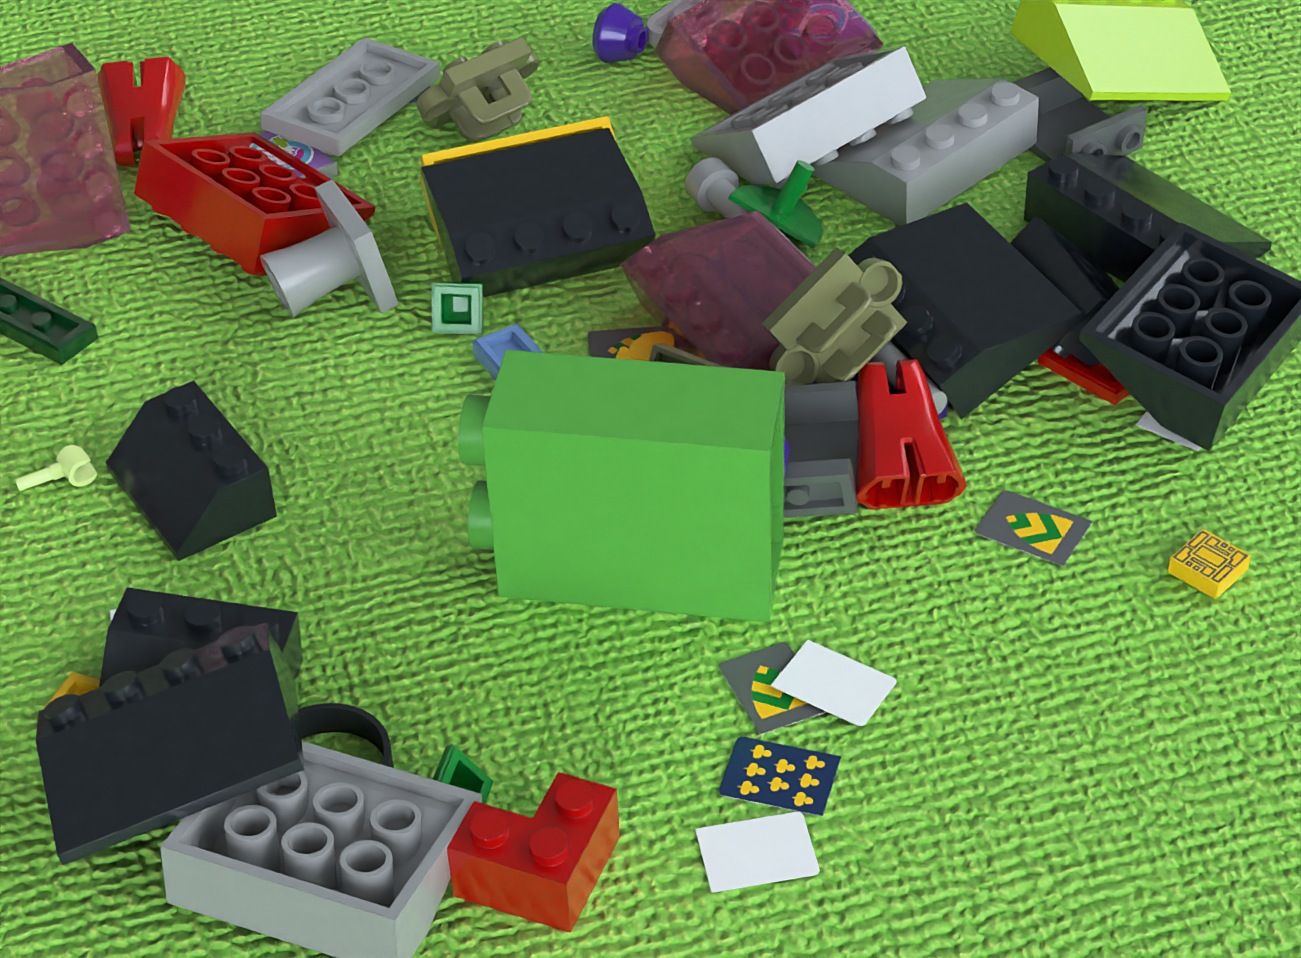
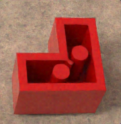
(541, 863)

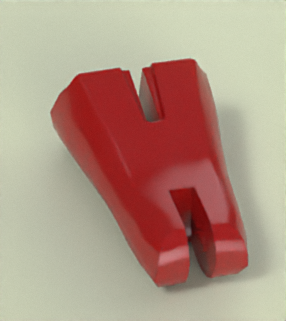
(140, 111)
(901, 442)

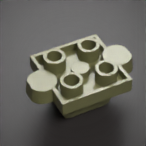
(482, 92)
(835, 320)

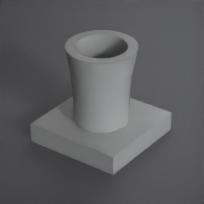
(330, 259)

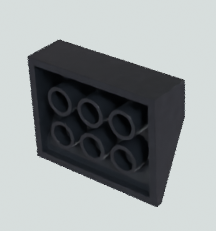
(1123, 210)
(538, 212)
(969, 303)
(1197, 333)
(168, 741)

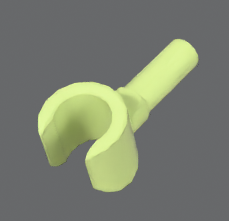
(71, 462)

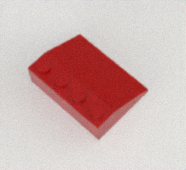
(236, 194)

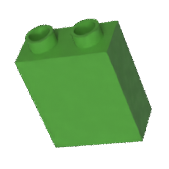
(630, 483)

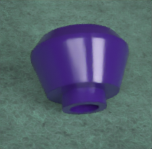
(618, 34)

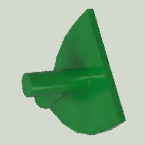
(784, 206)

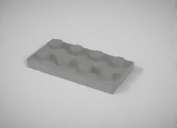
(350, 96)

